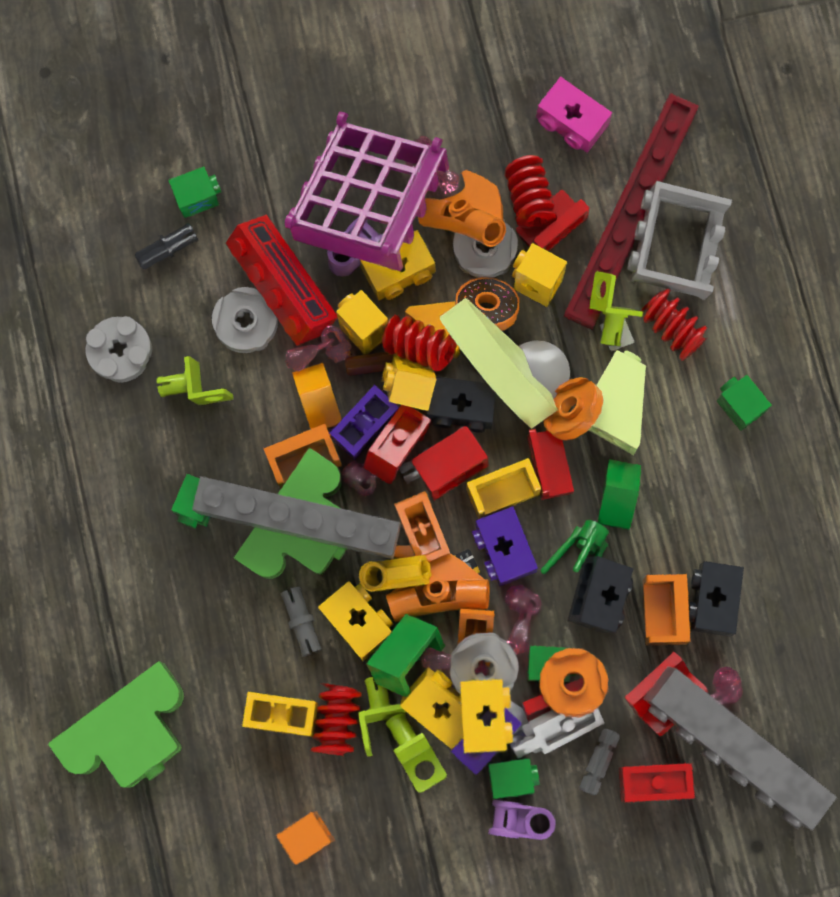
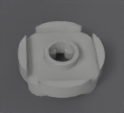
(489, 264)
(255, 335)
(102, 340)
(487, 648)

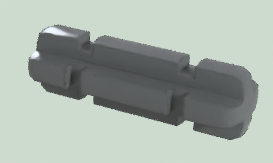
(599, 761)

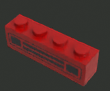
(281, 279)

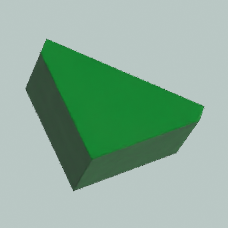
(619, 494)

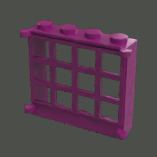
(410, 204)

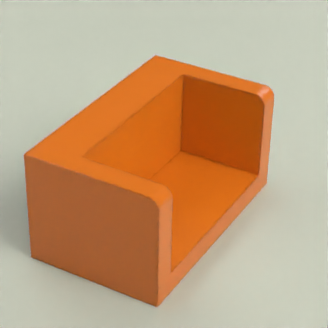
(288, 453)
(666, 609)
(305, 837)

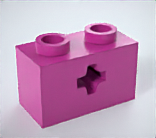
(565, 101)

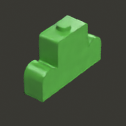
(266, 550)
(126, 731)

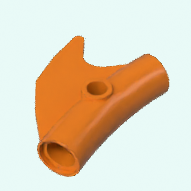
(472, 212)
(456, 580)

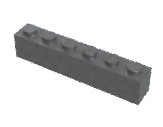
(296, 517)
(739, 748)

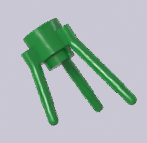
(590, 539)

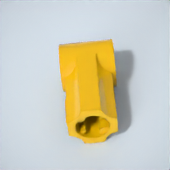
(396, 573)

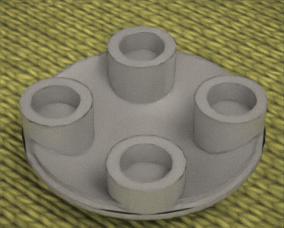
(547, 364)

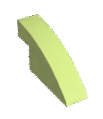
(499, 362)

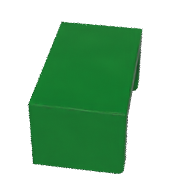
(401, 652)

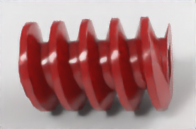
(529, 192)
(674, 323)
(418, 343)
(336, 720)

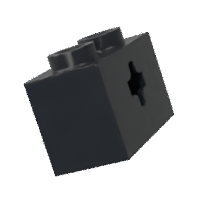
(477, 396)
(727, 583)
(589, 607)

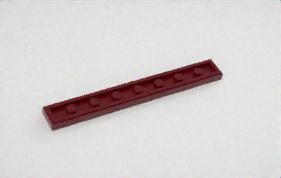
(620, 231)

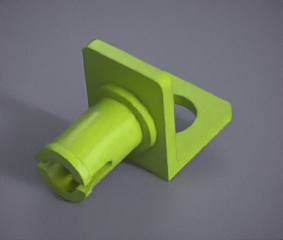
(613, 315)
(191, 382)
(379, 710)
(414, 750)

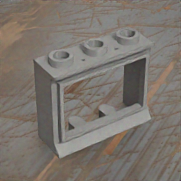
(713, 234)

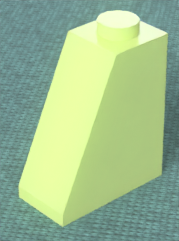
(623, 401)

